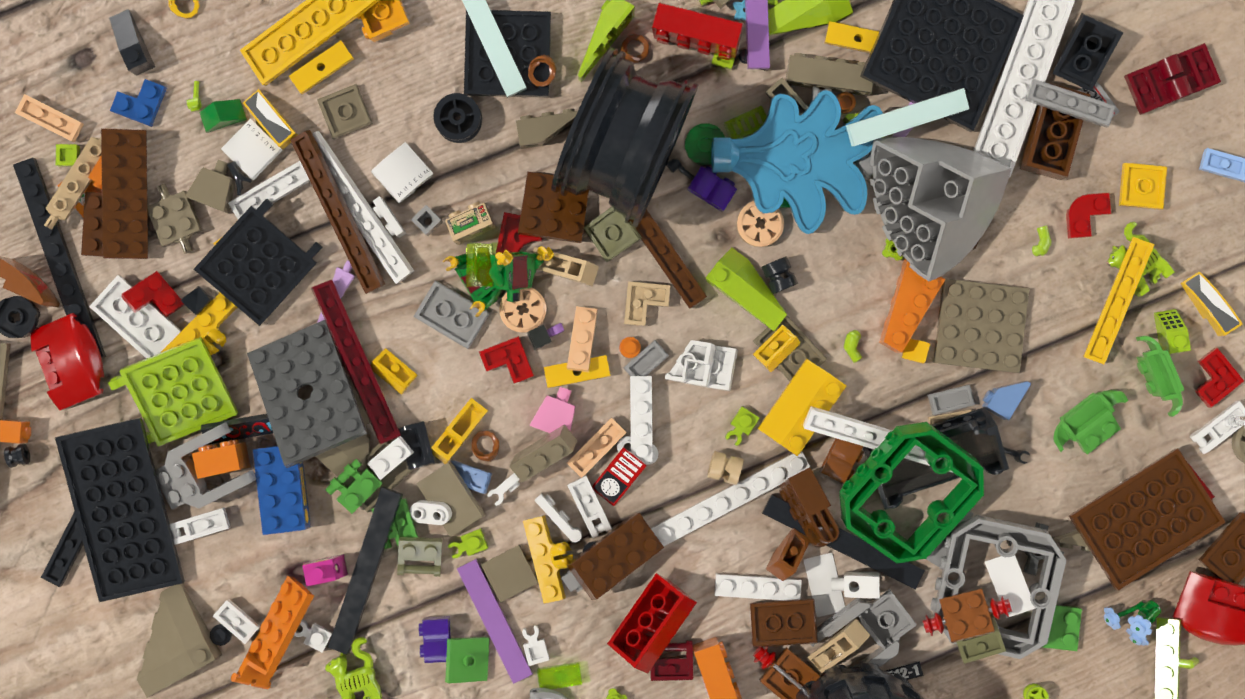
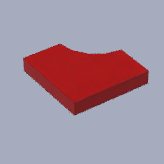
(509, 237)

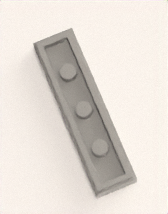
(1070, 103)

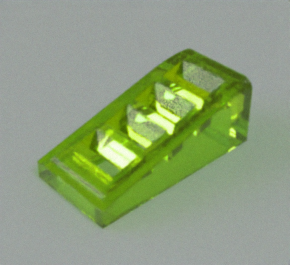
(736, 120)

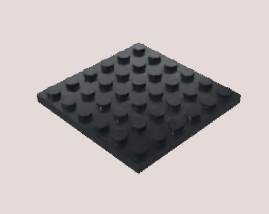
(941, 48)

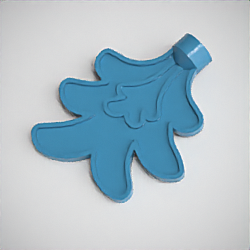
(797, 157)

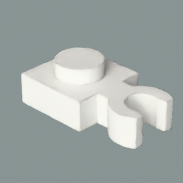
(316, 636)
(535, 649)

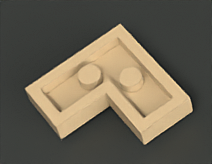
(641, 295)

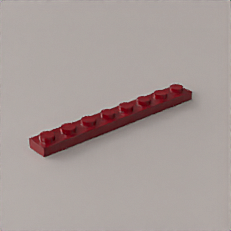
(355, 361)

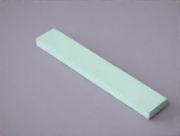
(495, 46)
(907, 117)

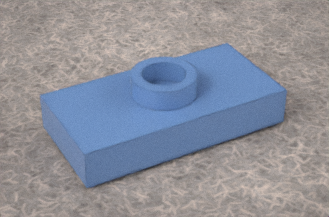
(475, 478)

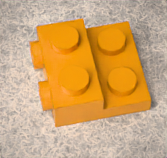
(383, 19)

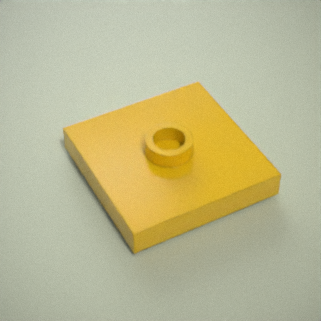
(1142, 186)

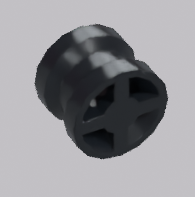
(17, 455)

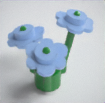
(1139, 624)

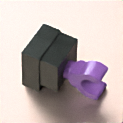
(540, 336)

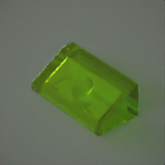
(478, 265)

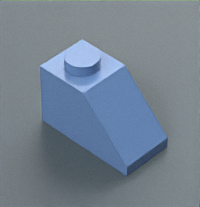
(1005, 399)

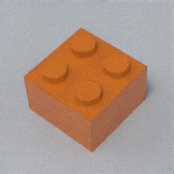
(226, 458)

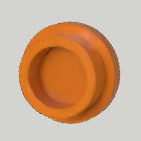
(846, 101)
(629, 347)

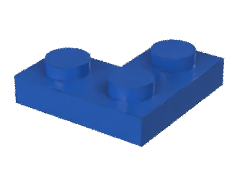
(144, 107)

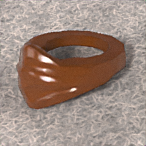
(640, 38)
(536, 62)
(487, 457)

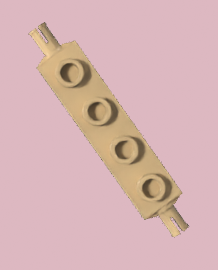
(74, 183)

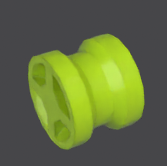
(1031, 688)

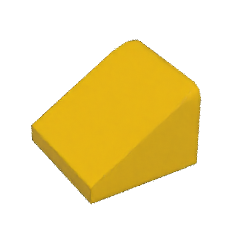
(916, 351)

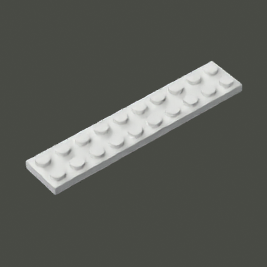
(1027, 60)

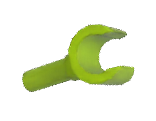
(195, 103)

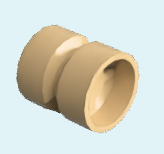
(725, 468)

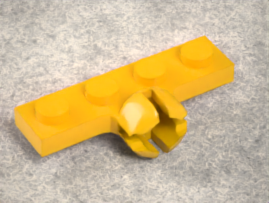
(207, 325)
(547, 558)

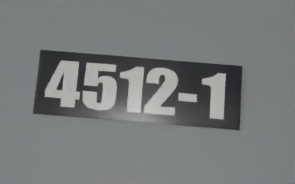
(908, 671)

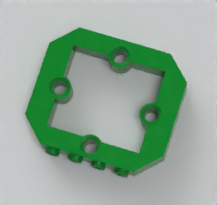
(935, 527)

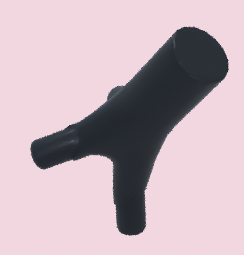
(238, 177)

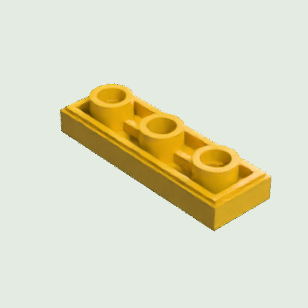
(843, 36)
(309, 74)
(559, 374)

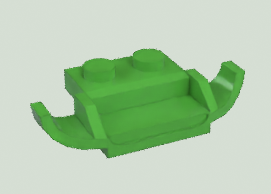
(1160, 374)
(1090, 421)

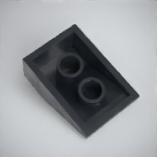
(1087, 51)

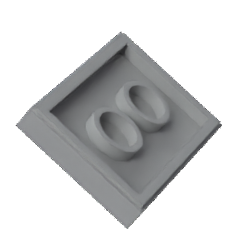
(451, 315)

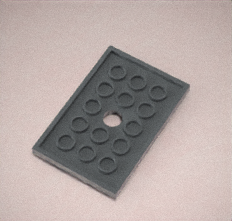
(331, 412)

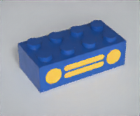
(280, 493)

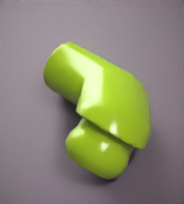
(1044, 243)
(850, 345)

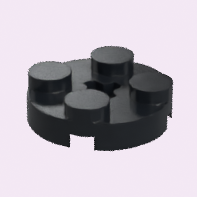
(28, 313)

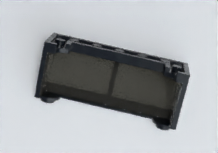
(971, 431)

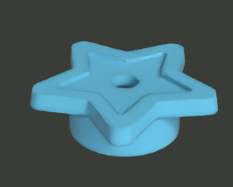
(740, 14)

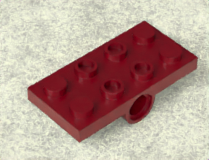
(1172, 78)

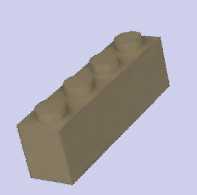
(822, 73)

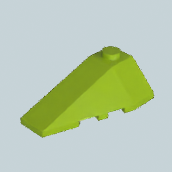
(806, 14)
(611, 23)
(743, 285)

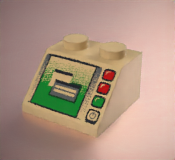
(469, 223)

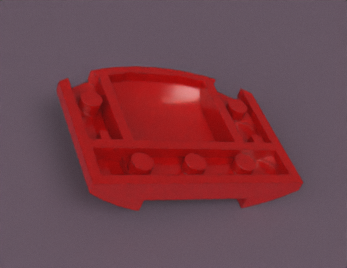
(68, 361)
(1212, 609)

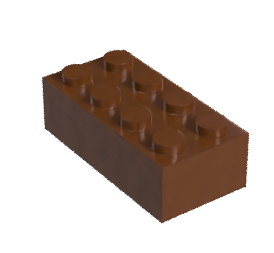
(1052, 142)
(615, 556)

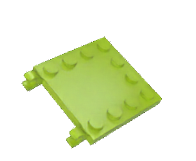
(177, 391)

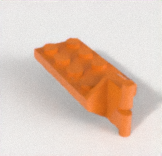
(274, 635)

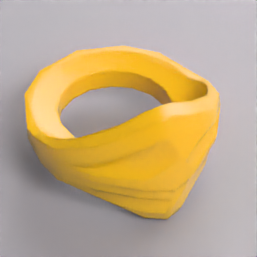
(173, 7)

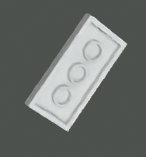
(145, 330)

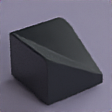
(197, 300)

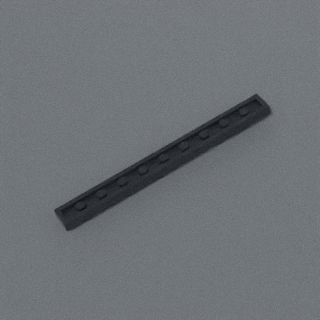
(54, 246)

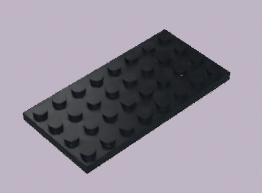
(120, 509)

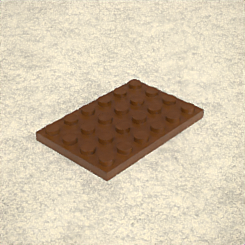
(1146, 519)

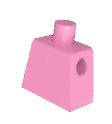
(555, 412)

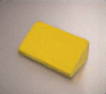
(776, 348)
(393, 371)

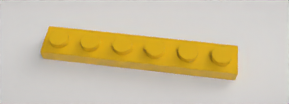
(1118, 300)

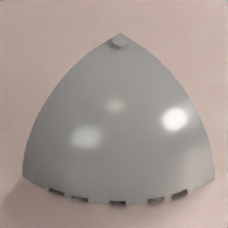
(934, 199)

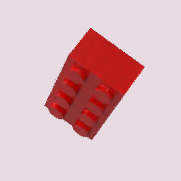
(697, 31)
(651, 623)

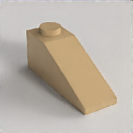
(570, 268)
(838, 646)

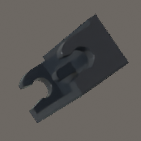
(417, 439)

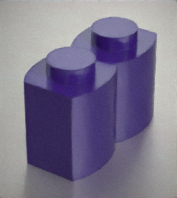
(712, 189)
(435, 635)

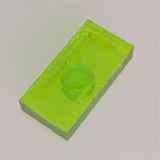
(560, 676)

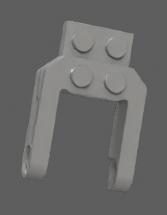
(179, 477)
(882, 618)

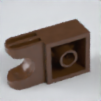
(810, 507)

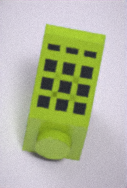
(1172, 332)

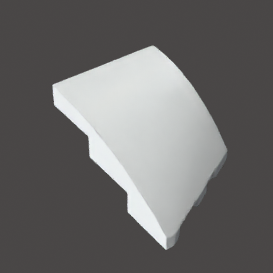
(705, 366)

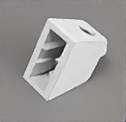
(867, 581)

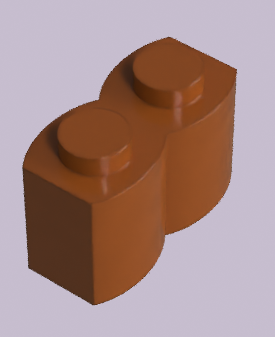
(841, 459)

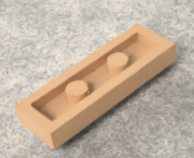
(49, 118)
(582, 339)
(596, 447)

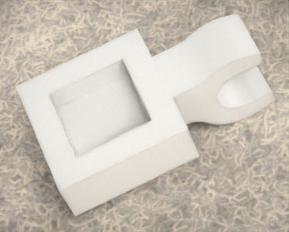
(509, 484)

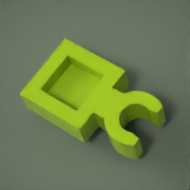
(743, 422)
(471, 543)

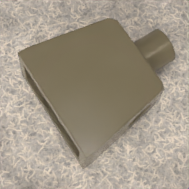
(213, 187)

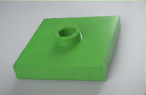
(467, 659)

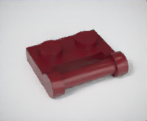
(674, 667)

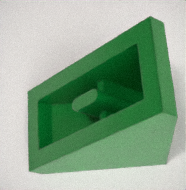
(222, 114)

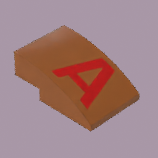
(26, 283)

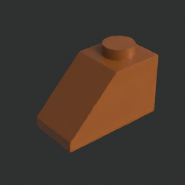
(788, 555)

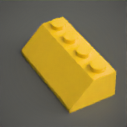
(807, 388)

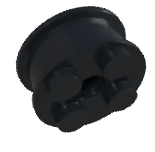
(457, 105)

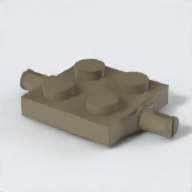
(174, 219)

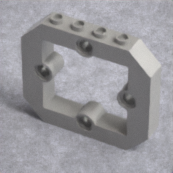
(1022, 538)

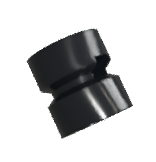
(779, 275)

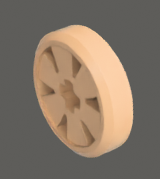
(756, 236)
(527, 321)

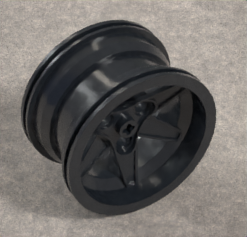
(623, 136)

